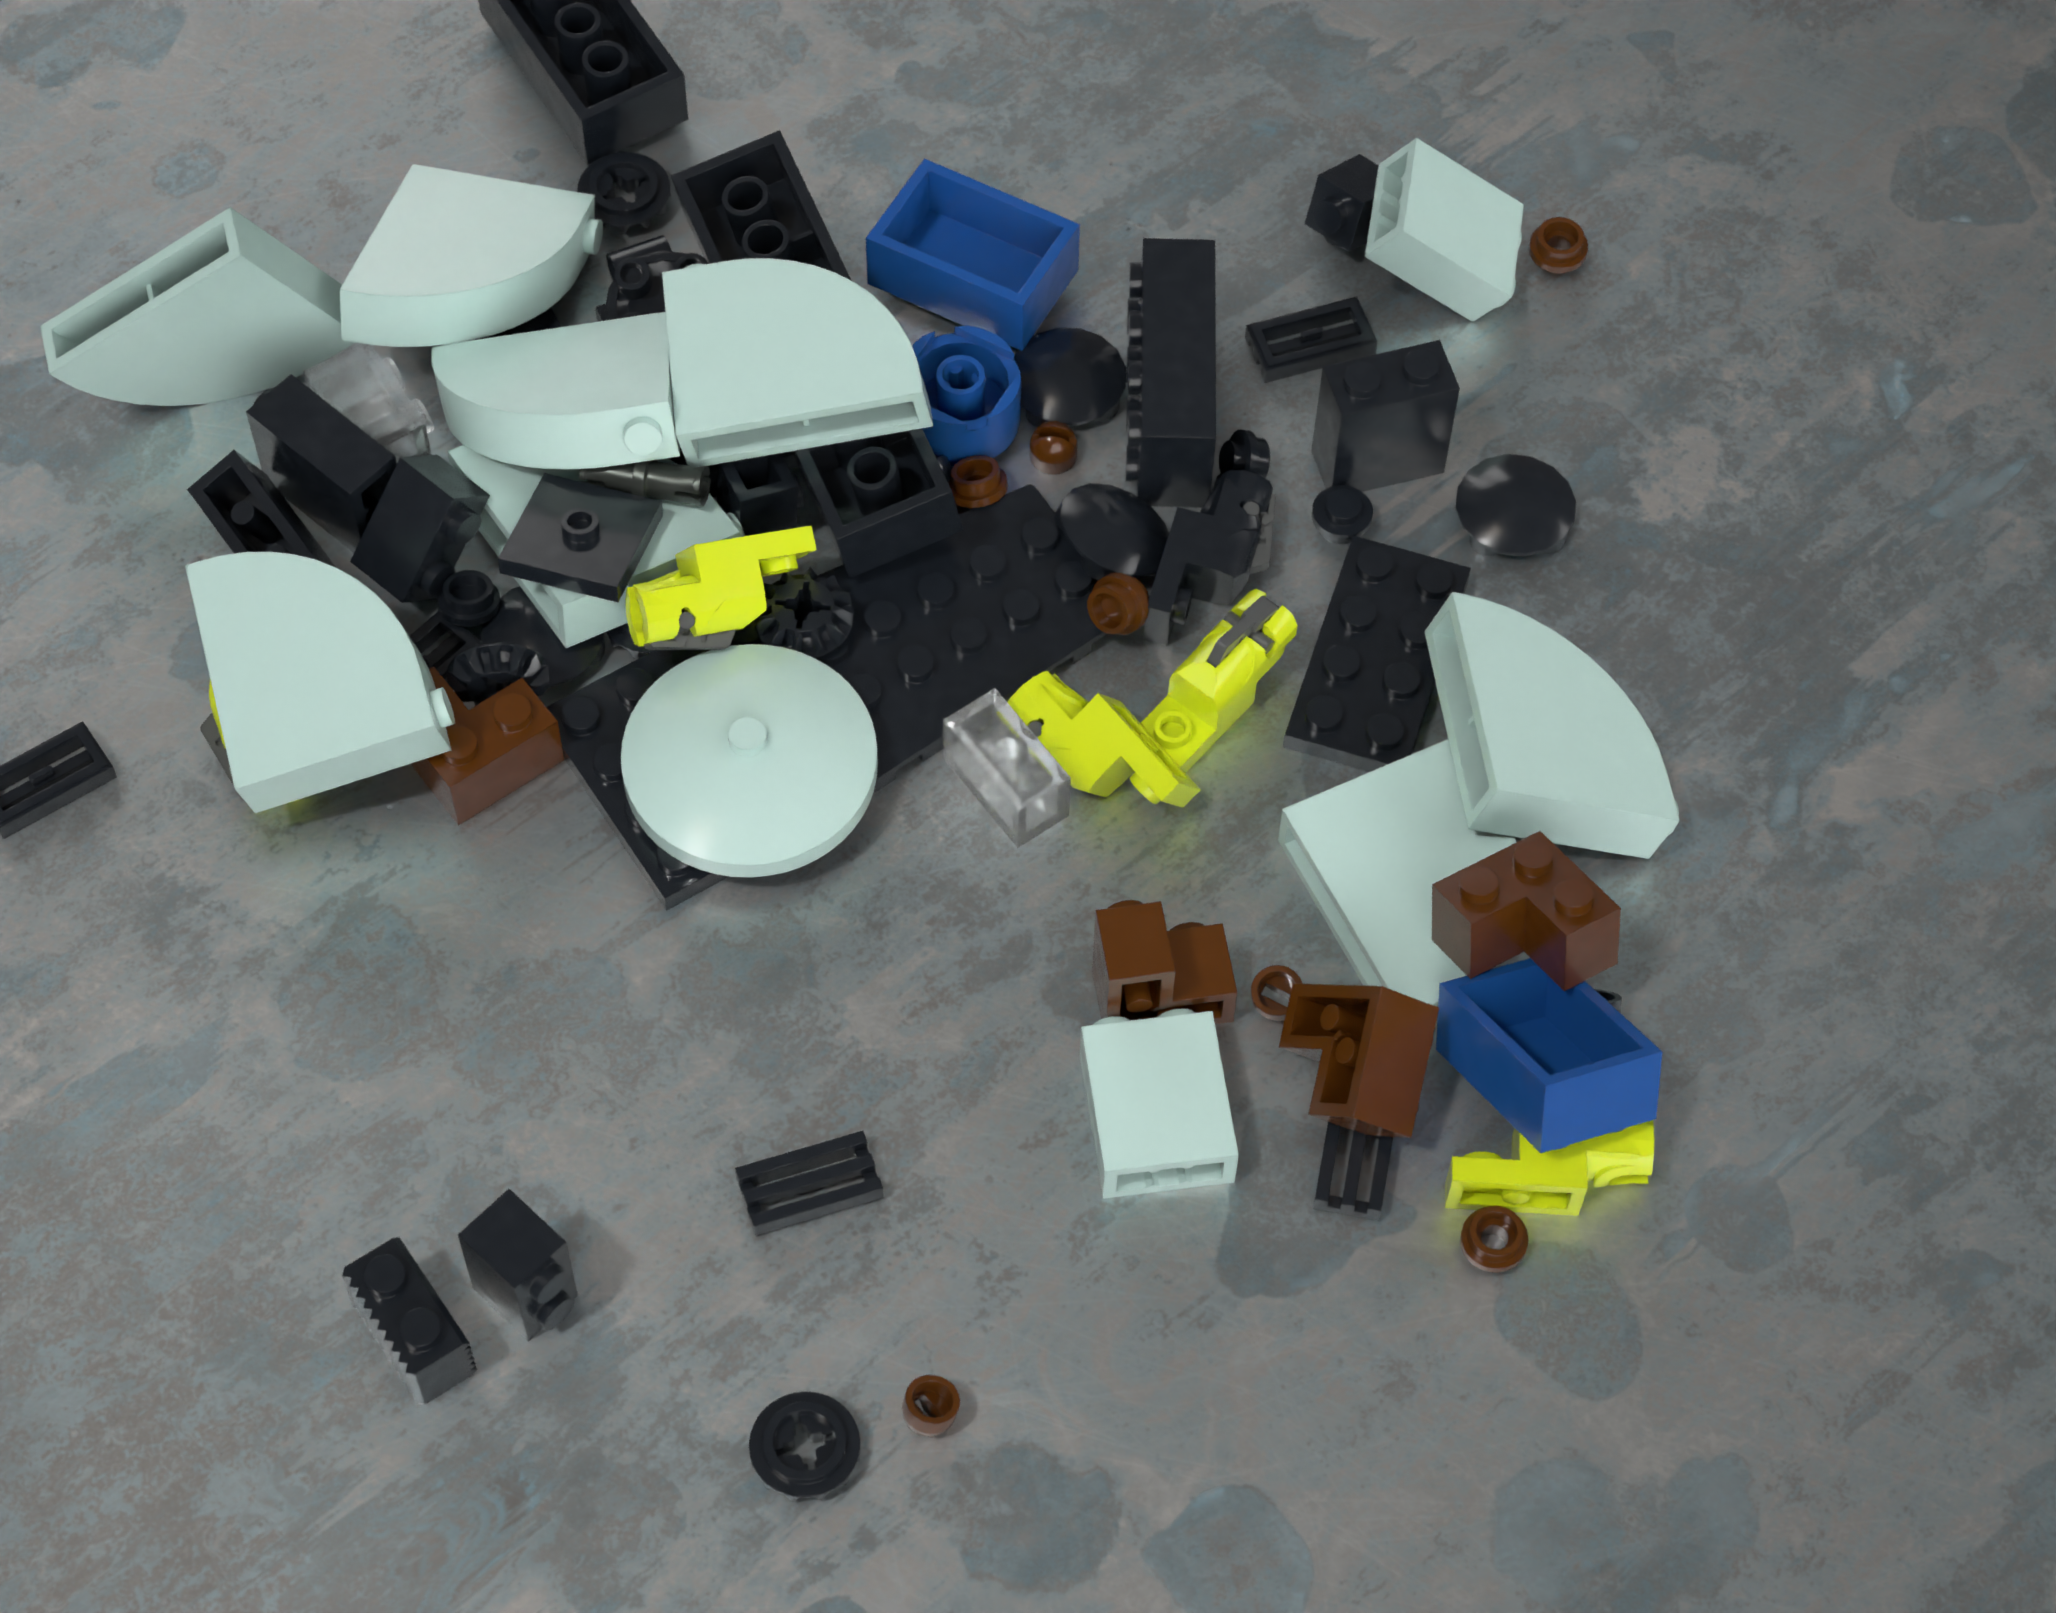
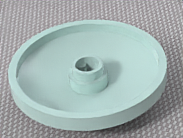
(749, 760)

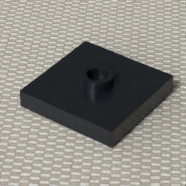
(580, 537)

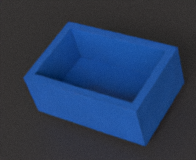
(972, 253)
(1548, 1056)

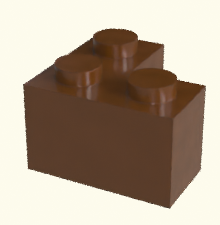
(492, 749)
(1528, 903)
(1150, 970)
(1369, 1053)

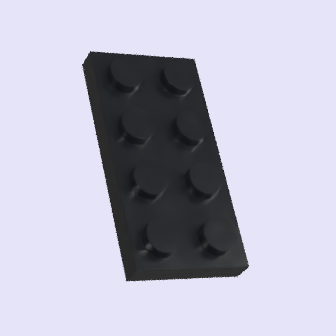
(1372, 657)

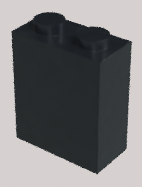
(1385, 417)
(319, 459)

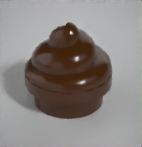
(1118, 604)

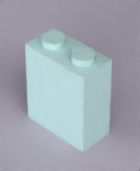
(1445, 230)
(1158, 1103)

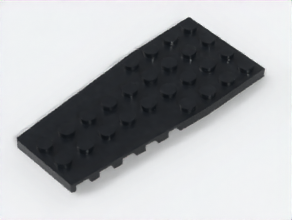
(921, 646)

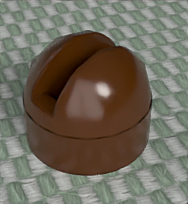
(1053, 448)
(1279, 980)
(938, 1400)

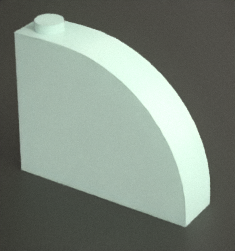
(465, 259)
(200, 321)
(783, 361)
(563, 394)
(568, 613)
(310, 677)
(1544, 735)
(1372, 863)

